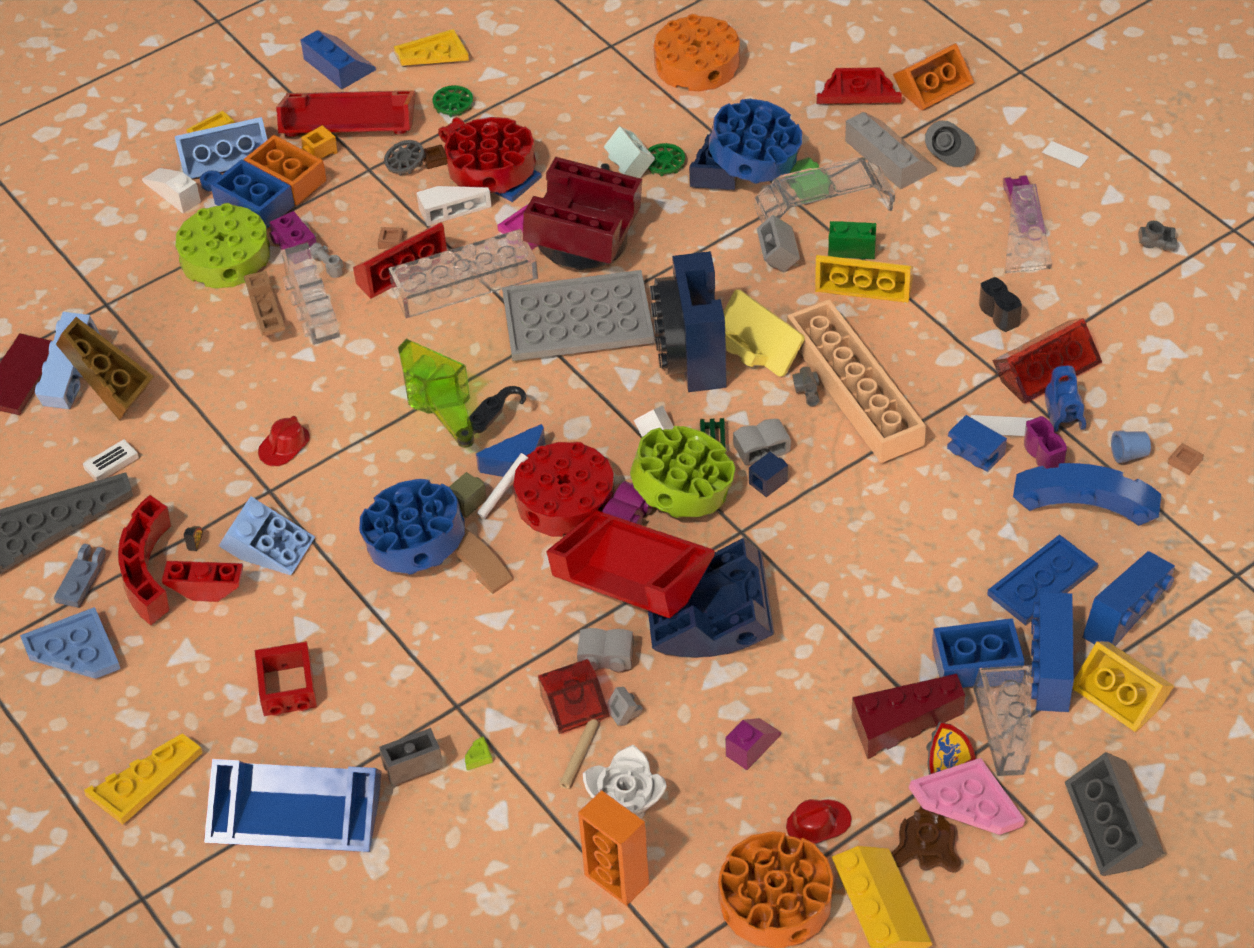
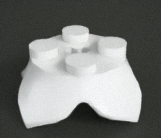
(627, 771)

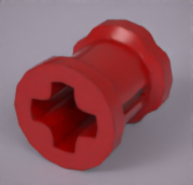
(456, 125)

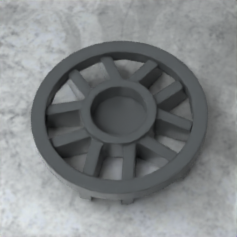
(405, 156)

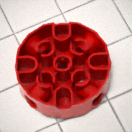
(490, 154)
(562, 486)

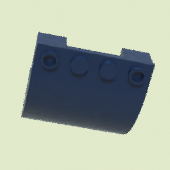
(724, 611)

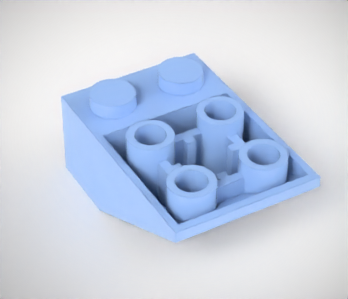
(266, 538)

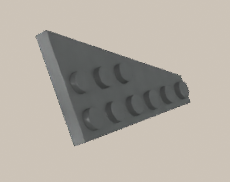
(42, 521)

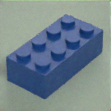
(1052, 651)

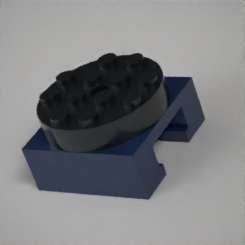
(690, 323)

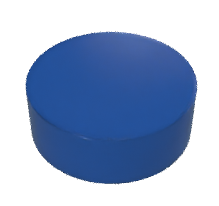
(207, 178)

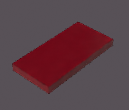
(21, 371)

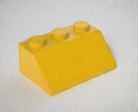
(1121, 685)

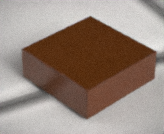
(435, 156)

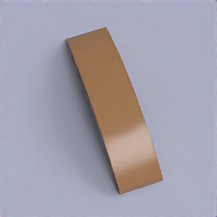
(264, 303)
(483, 562)

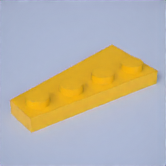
(134, 787)

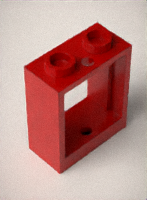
(279, 659)

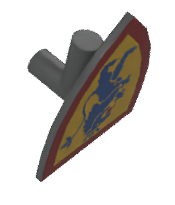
(948, 748)

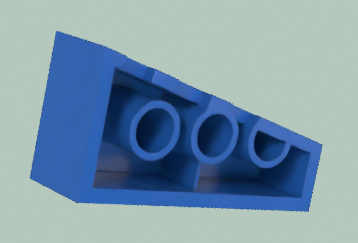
(1128, 598)

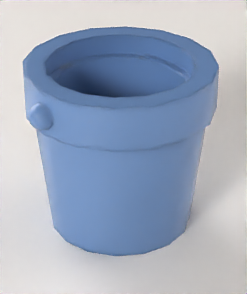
(1130, 445)

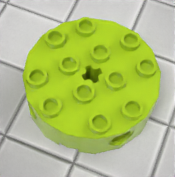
(222, 245)
(682, 471)

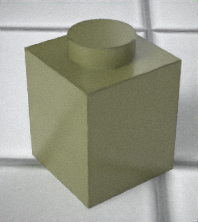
(469, 493)

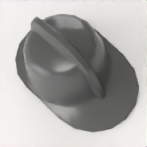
(950, 143)

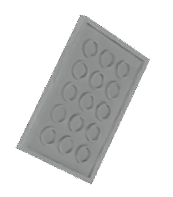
(577, 315)

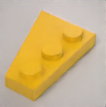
(432, 49)

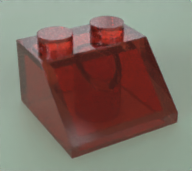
(573, 696)

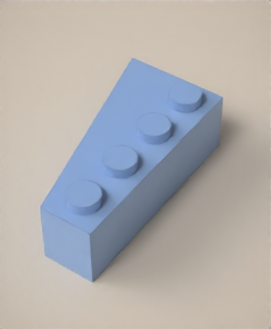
(59, 377)

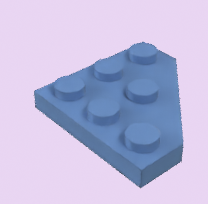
(73, 645)

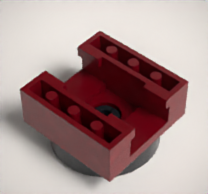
(583, 214)

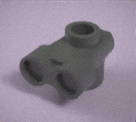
(1158, 236)
(807, 382)

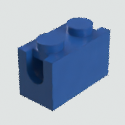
(976, 443)

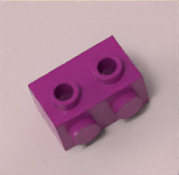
(290, 231)

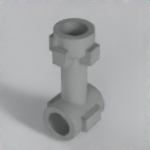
(333, 262)

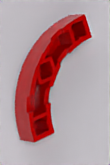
(136, 543)

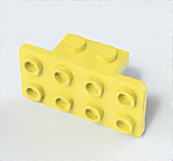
(759, 335)

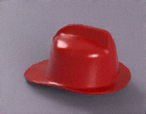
(283, 442)
(818, 820)

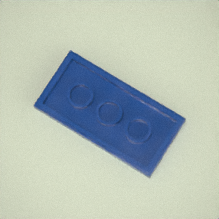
(1053, 568)

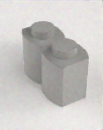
(756, 441)
(606, 648)

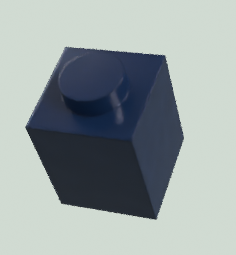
(768, 474)

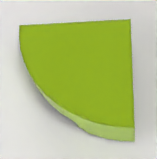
(478, 754)

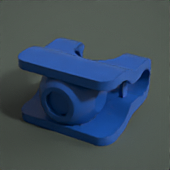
(1063, 399)

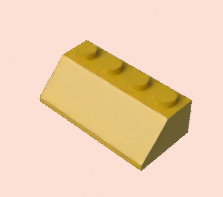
(863, 278)
(880, 898)

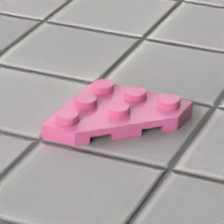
(969, 796)

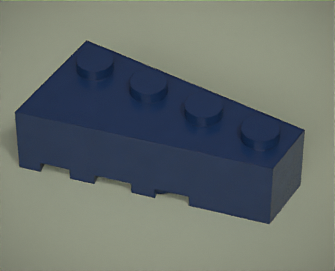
(707, 173)

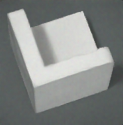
(653, 420)

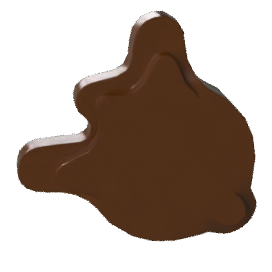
(927, 839)

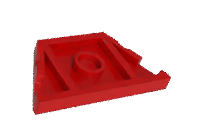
(858, 86)

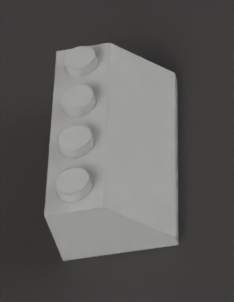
(886, 149)

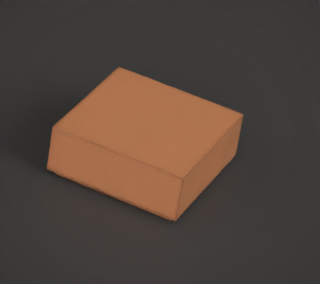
(389, 237)
(1185, 459)

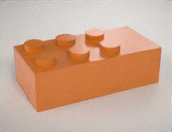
(614, 847)

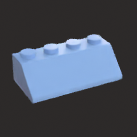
(219, 146)

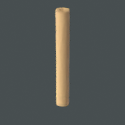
(578, 754)

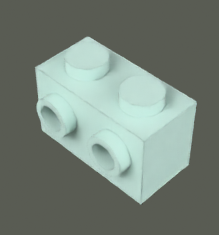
(628, 153)

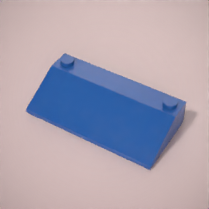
(292, 806)

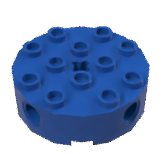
(755, 140)
(412, 526)

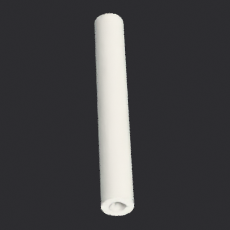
(500, 488)

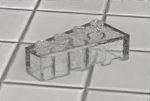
(309, 294)

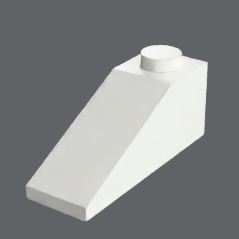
(174, 188)
(450, 202)

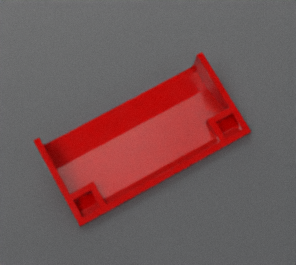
(346, 111)

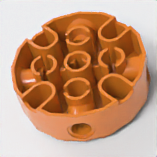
(696, 53)
(775, 889)

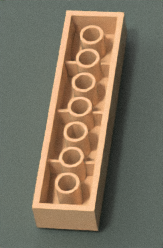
(857, 382)

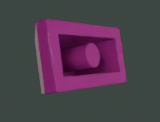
(749, 741)

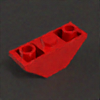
(202, 579)

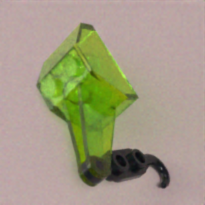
(442, 388)

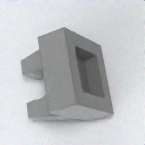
(622, 706)

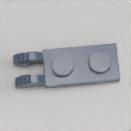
(80, 577)

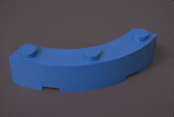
(1089, 486)

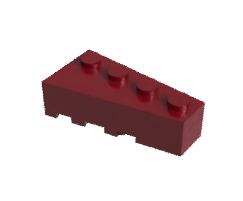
(905, 711)

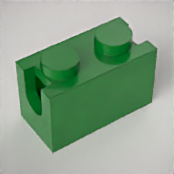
(852, 240)

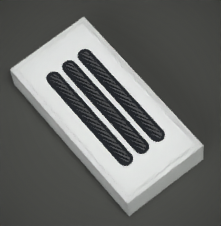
(110, 460)

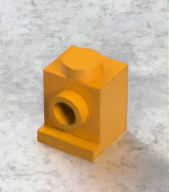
(319, 142)

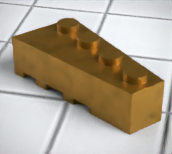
(104, 367)

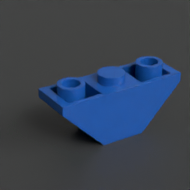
(501, 456)

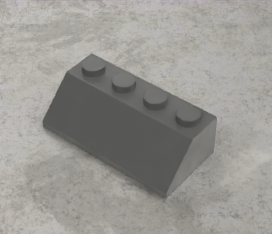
(1113, 816)

